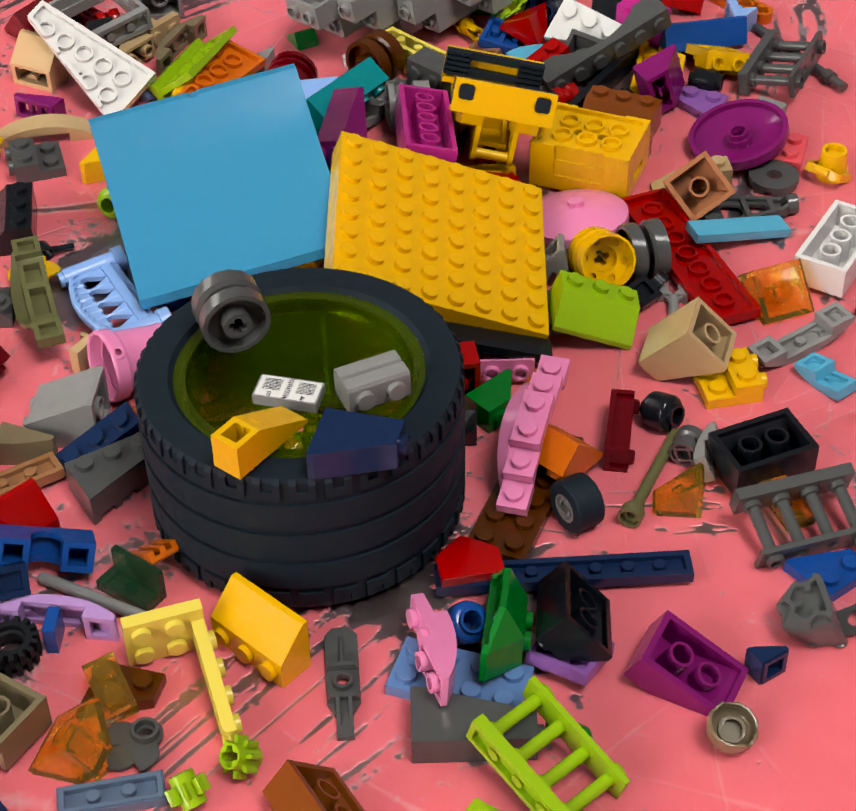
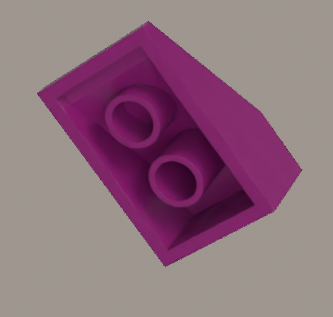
(344, 114)
(684, 666)

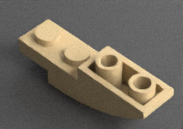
(143, 45)

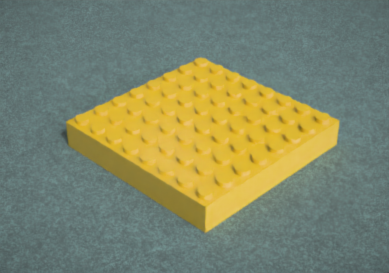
(441, 232)

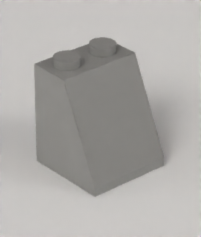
(70, 405)

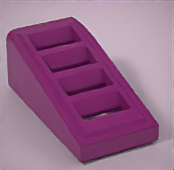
(52, 104)

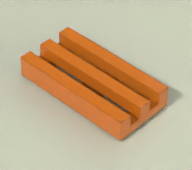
(164, 547)

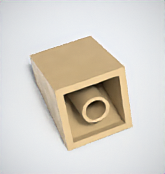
(688, 344)

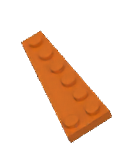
(228, 64)

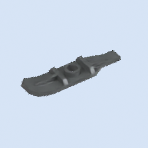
(342, 664)

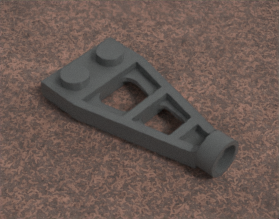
(780, 206)

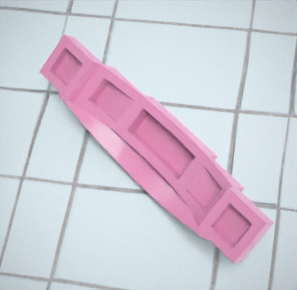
(524, 433)

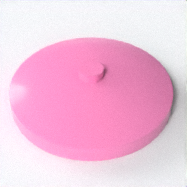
(578, 209)

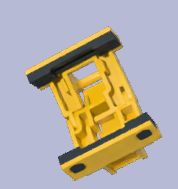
(496, 100)

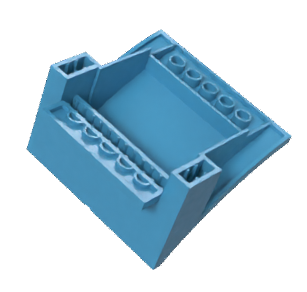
(216, 182)

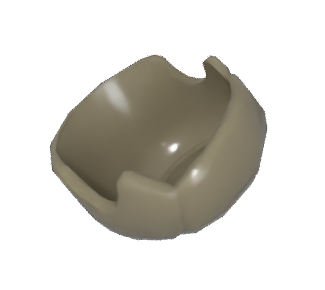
(732, 727)

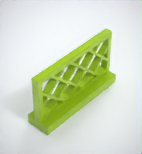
(188, 64)

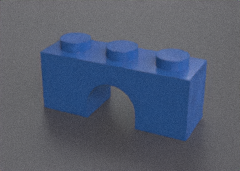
(67, 548)

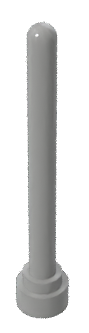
(87, 594)

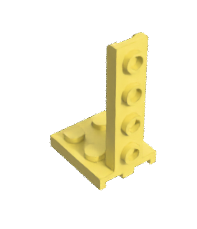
(172, 633)

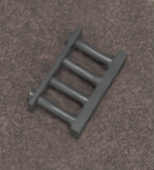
(769, 51)
(786, 489)

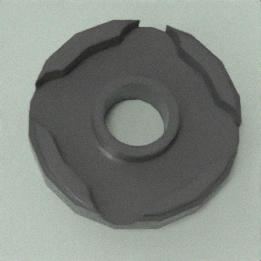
(785, 176)

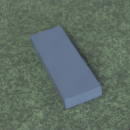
(115, 794)

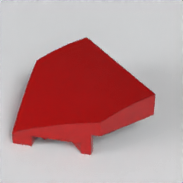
(467, 562)

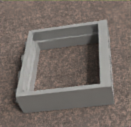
(118, 30)

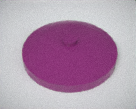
(741, 130)

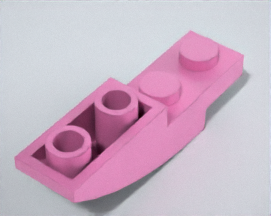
(436, 646)

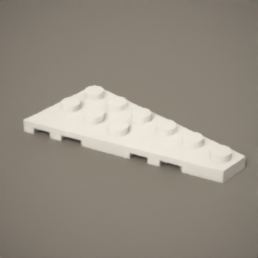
(102, 70)

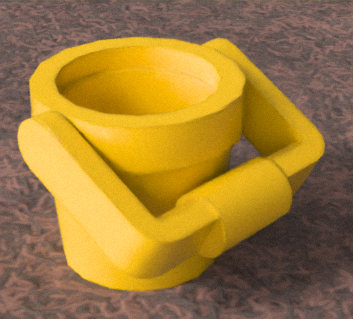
(832, 164)

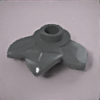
(133, 746)

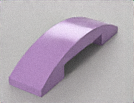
(76, 613)

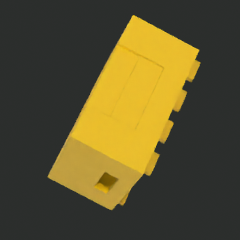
(590, 151)

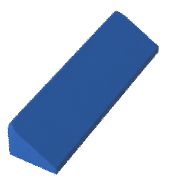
(714, 32)

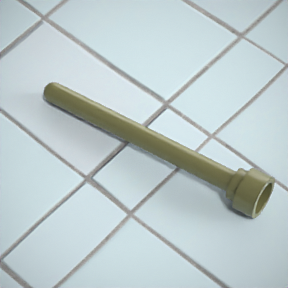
(633, 512)

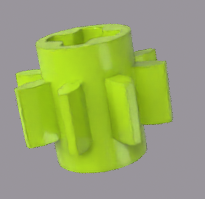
(240, 757)
(187, 789)

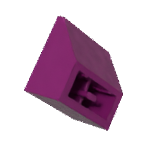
(661, 77)

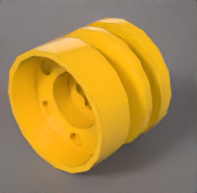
(614, 262)

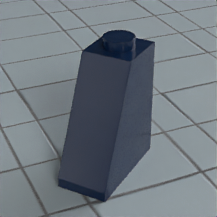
(355, 444)

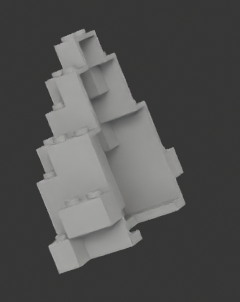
(409, 16)

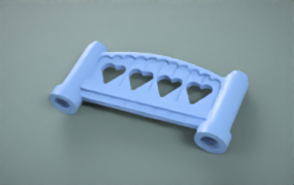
(109, 270)

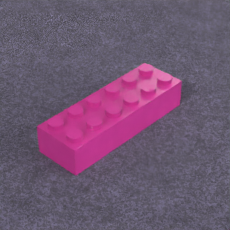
(425, 122)

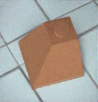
(699, 186)

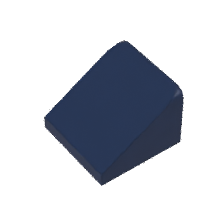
(766, 662)

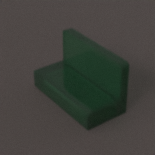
(133, 580)

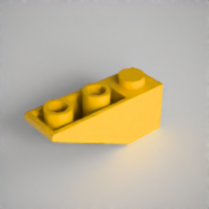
(252, 437)

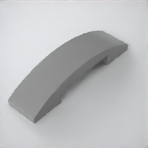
(826, 327)

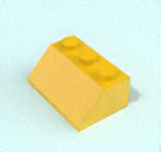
(261, 631)

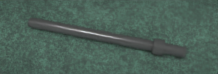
(826, 75)

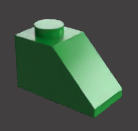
(490, 400)

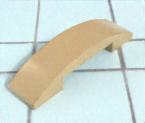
(47, 125)

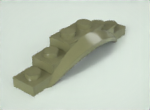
(32, 293)

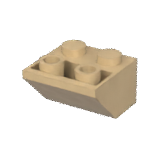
(36, 64)

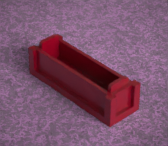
(619, 426)

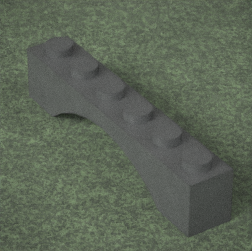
(643, 22)

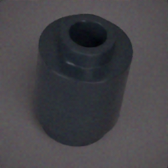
(706, 79)

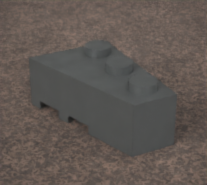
(107, 476)

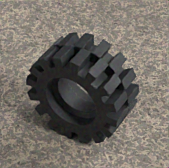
(24, 655)

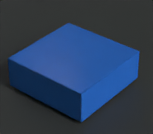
(53, 629)

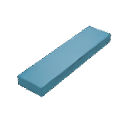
(737, 229)

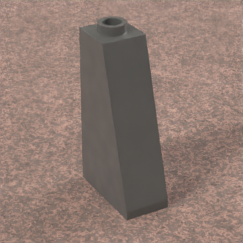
(441, 731)

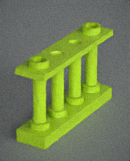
(512, 762)

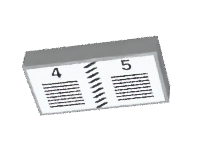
(289, 393)

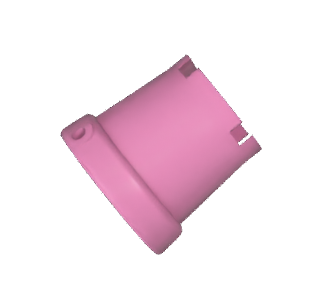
(119, 355)

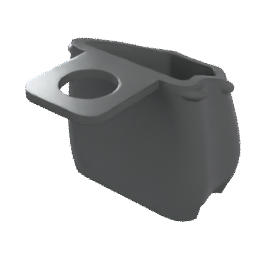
(811, 614)

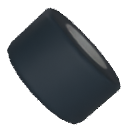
(577, 502)

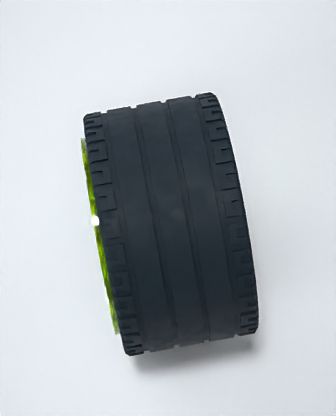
(275, 526)

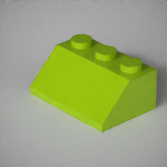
(593, 309)

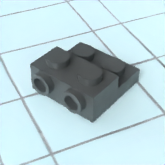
(33, 161)

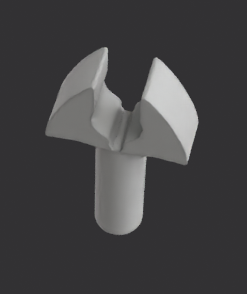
(673, 299)

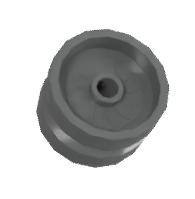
(650, 247)
(231, 311)

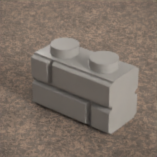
(372, 381)

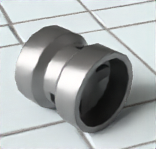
(683, 446)

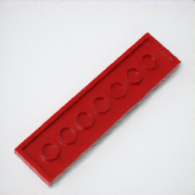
(695, 265)

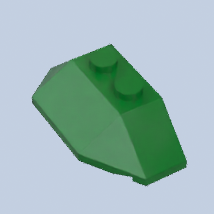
(506, 626)

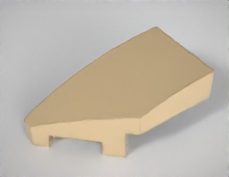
(78, 354)

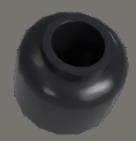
(662, 411)

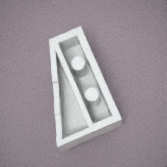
(582, 18)

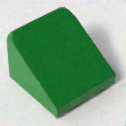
(303, 39)

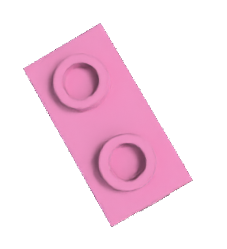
(494, 365)

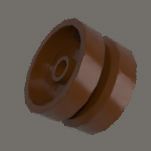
(383, 50)

